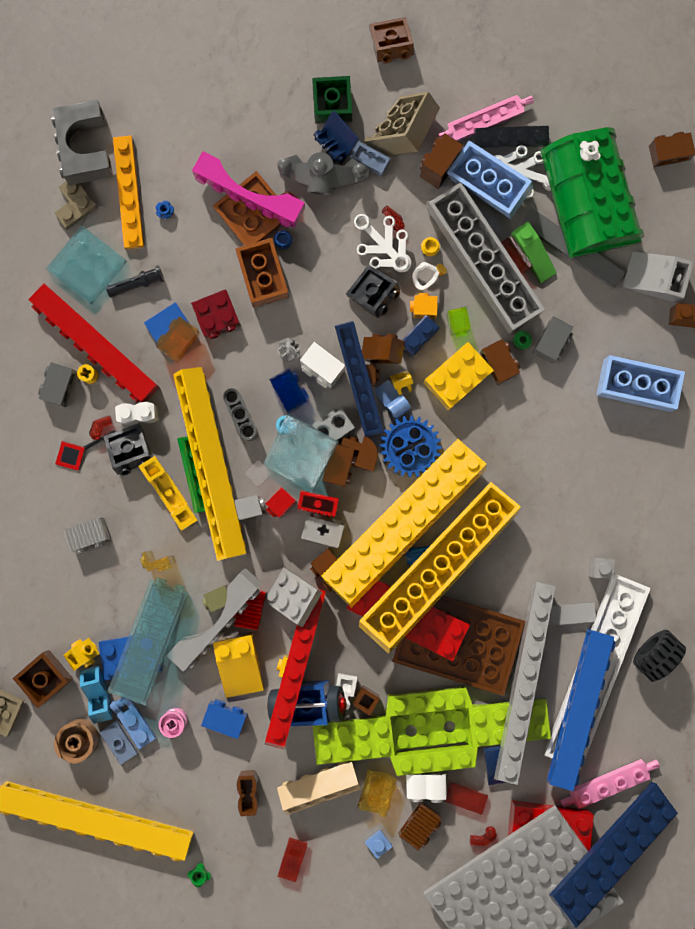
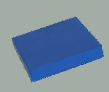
(160, 322)

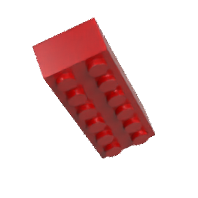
(435, 631)

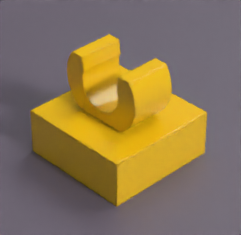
(401, 380)

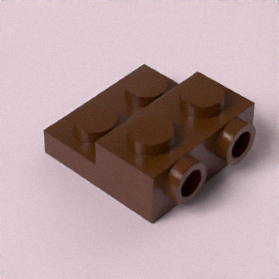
(392, 40)

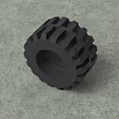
(659, 655)

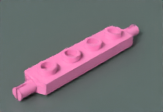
(487, 117)
(610, 784)

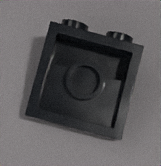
(374, 291)
(127, 449)

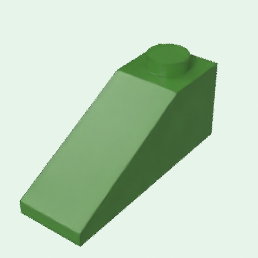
(535, 252)

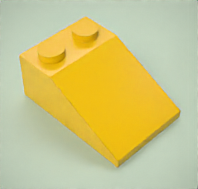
(238, 665)

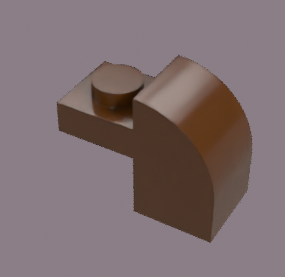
(367, 452)

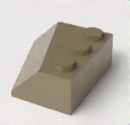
(406, 124)

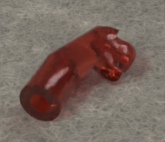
(98, 426)

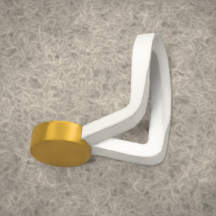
(439, 270)

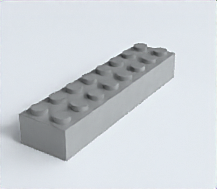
(485, 258)

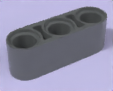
(233, 408)

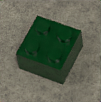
(332, 95)

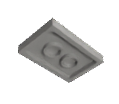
(293, 597)

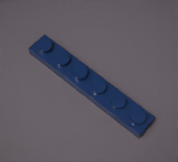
(359, 378)

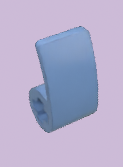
(390, 398)

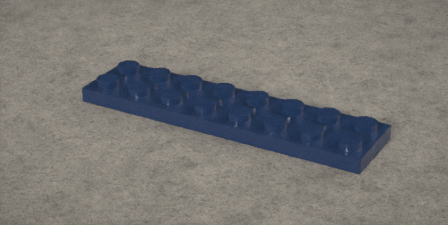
(613, 855)

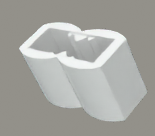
(141, 412)
(427, 786)

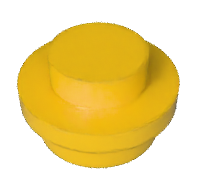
(430, 246)

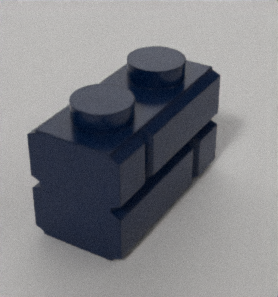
(419, 336)

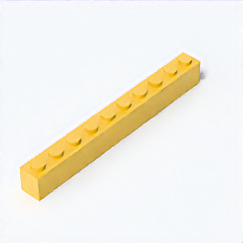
(209, 463)
(95, 821)

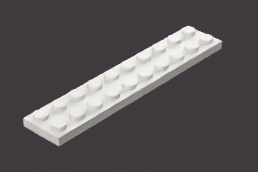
(618, 618)

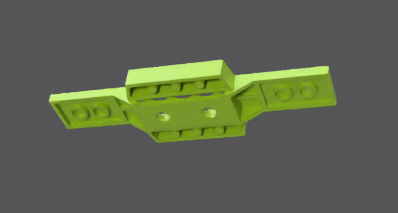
(428, 712)

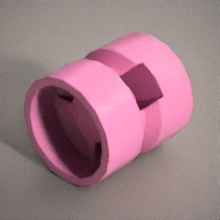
(173, 722)

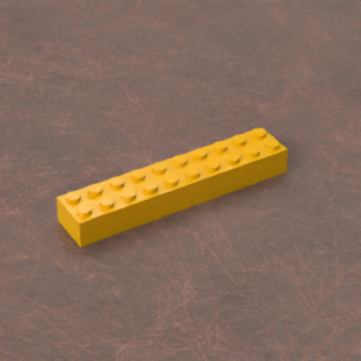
(404, 522)
(439, 567)

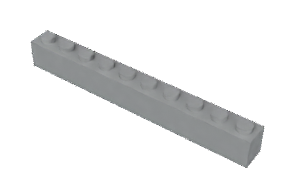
(524, 683)

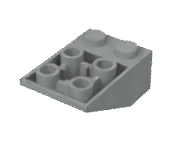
(658, 275)

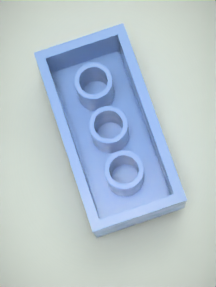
(490, 179)
(640, 383)

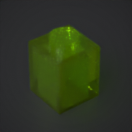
(458, 322)

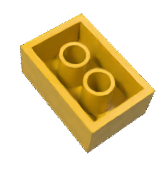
(458, 376)

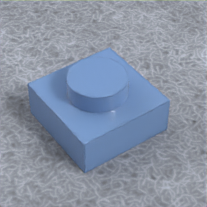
(378, 843)

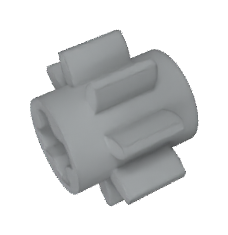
(288, 349)

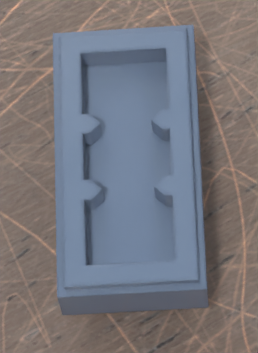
(371, 158)
(118, 742)

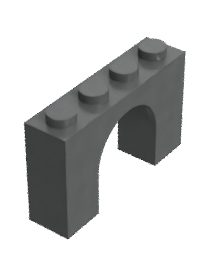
(69, 122)

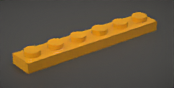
(128, 192)

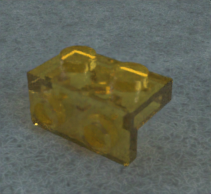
(149, 562)
(377, 792)

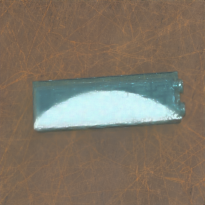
(148, 641)

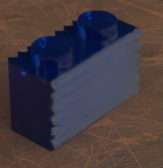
(289, 390)

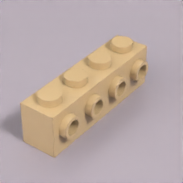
(318, 787)

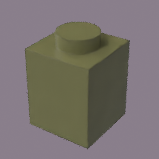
(215, 599)

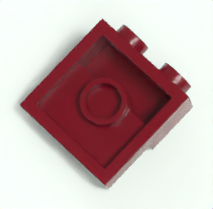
(216, 314)

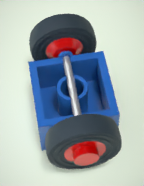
(315, 704)

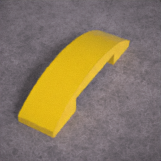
(168, 492)

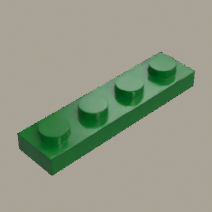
(191, 475)

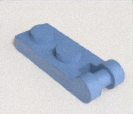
(133, 722)

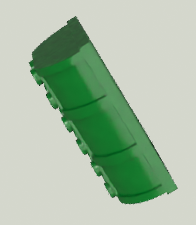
(591, 195)

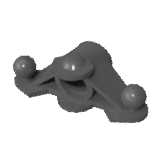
(321, 173)

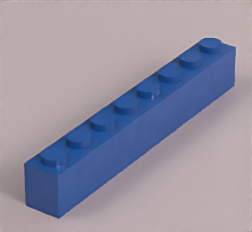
(580, 710)

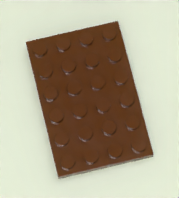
(484, 654)

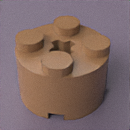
(74, 751)

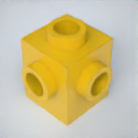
(81, 654)

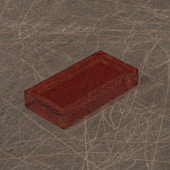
(466, 798)

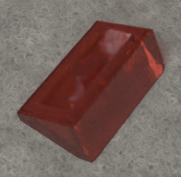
(516, 254)

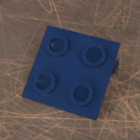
(336, 138)

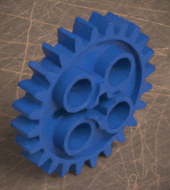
(402, 431)

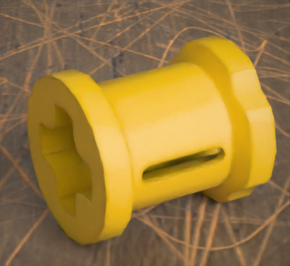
(82, 371)

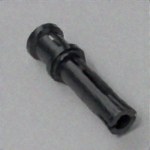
(143, 279)

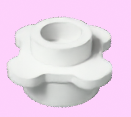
(586, 154)

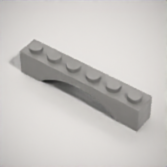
(238, 593)

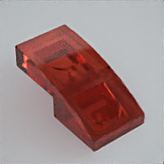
(292, 859)

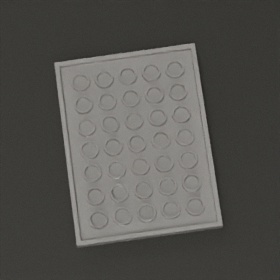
(513, 881)

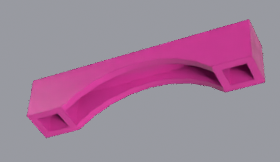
(282, 207)

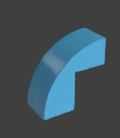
(98, 698)

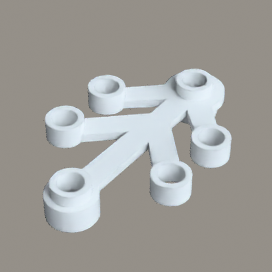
(522, 167)
(385, 245)

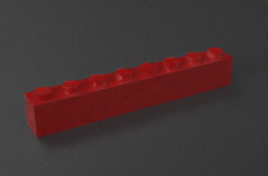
(92, 342)
(292, 679)

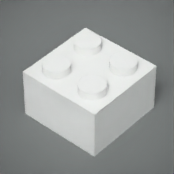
(322, 366)

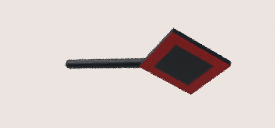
(71, 454)

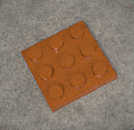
(248, 224)

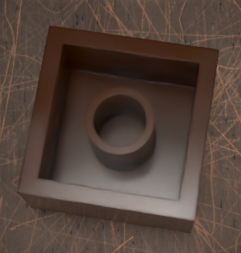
(438, 162)
(43, 678)

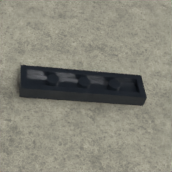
(511, 136)

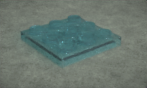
(86, 265)
(300, 453)

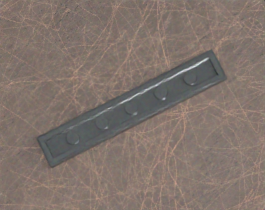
(593, 263)

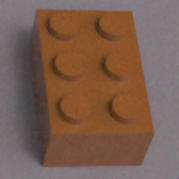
(262, 272)

